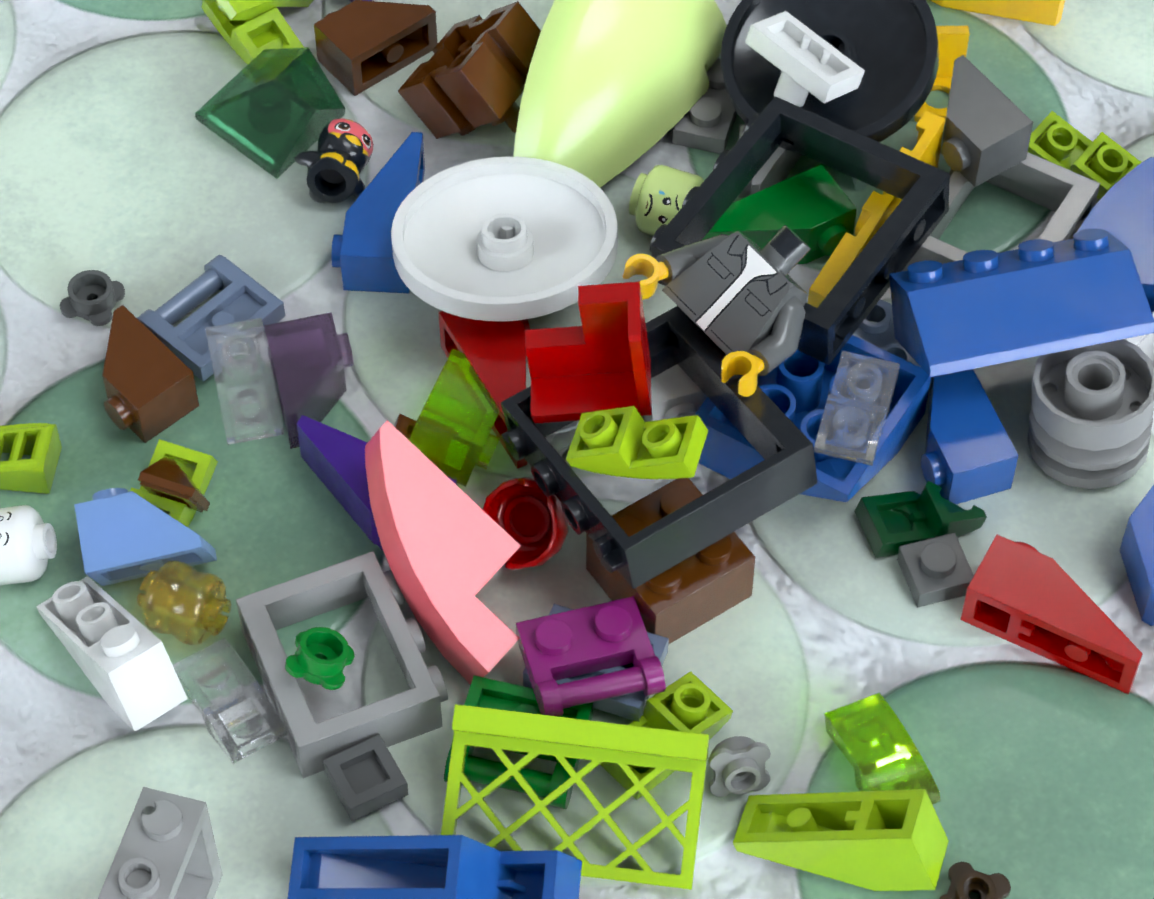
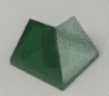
(274, 108)

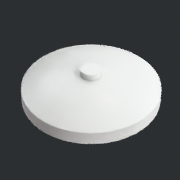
(504, 238)

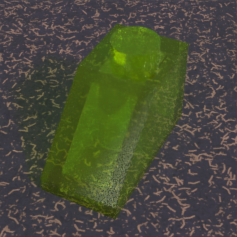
(457, 421)

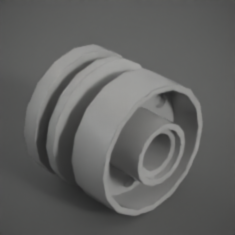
(1092, 413)

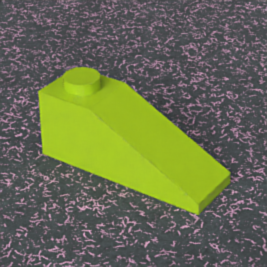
(854, 837)

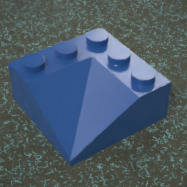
(801, 392)

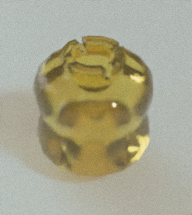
(184, 603)

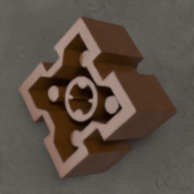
(475, 73)

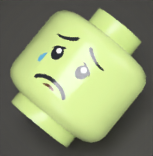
(660, 196)

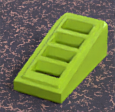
(31, 474)

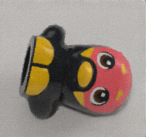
(341, 155)

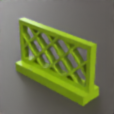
(584, 741)

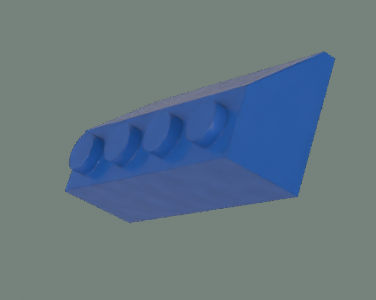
(1019, 302)

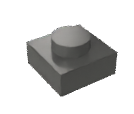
(935, 569)
(365, 777)

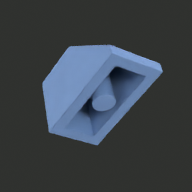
(130, 537)

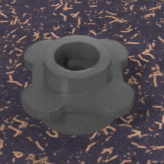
(89, 286)

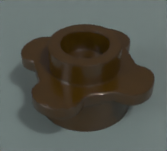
(967, 880)

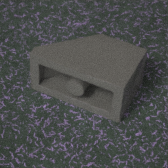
(982, 126)

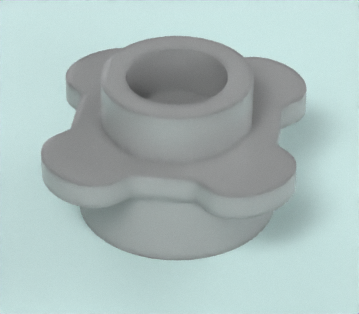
(738, 766)

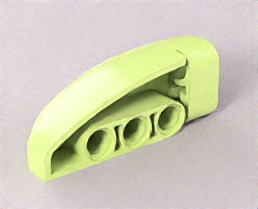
(614, 80)

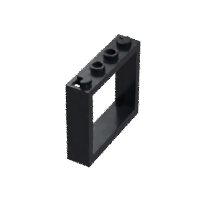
(918, 184)
(783, 474)

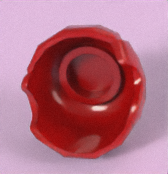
(529, 519)

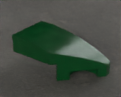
(912, 517)

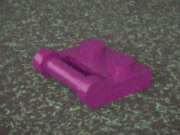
(586, 643)

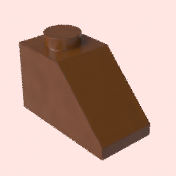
(373, 40)
(144, 379)

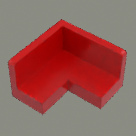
(592, 364)

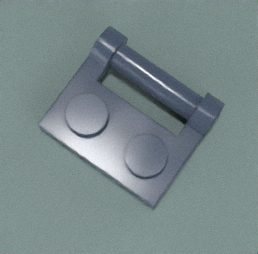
(238, 301)

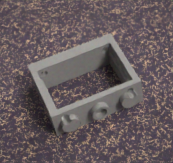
(1033, 179)
(316, 593)
(165, 851)

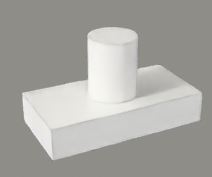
(804, 59)

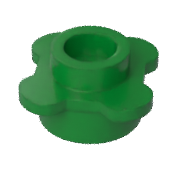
(320, 657)

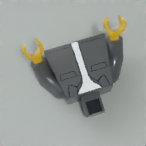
(735, 297)

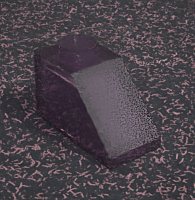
(307, 368)

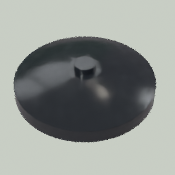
(884, 37)

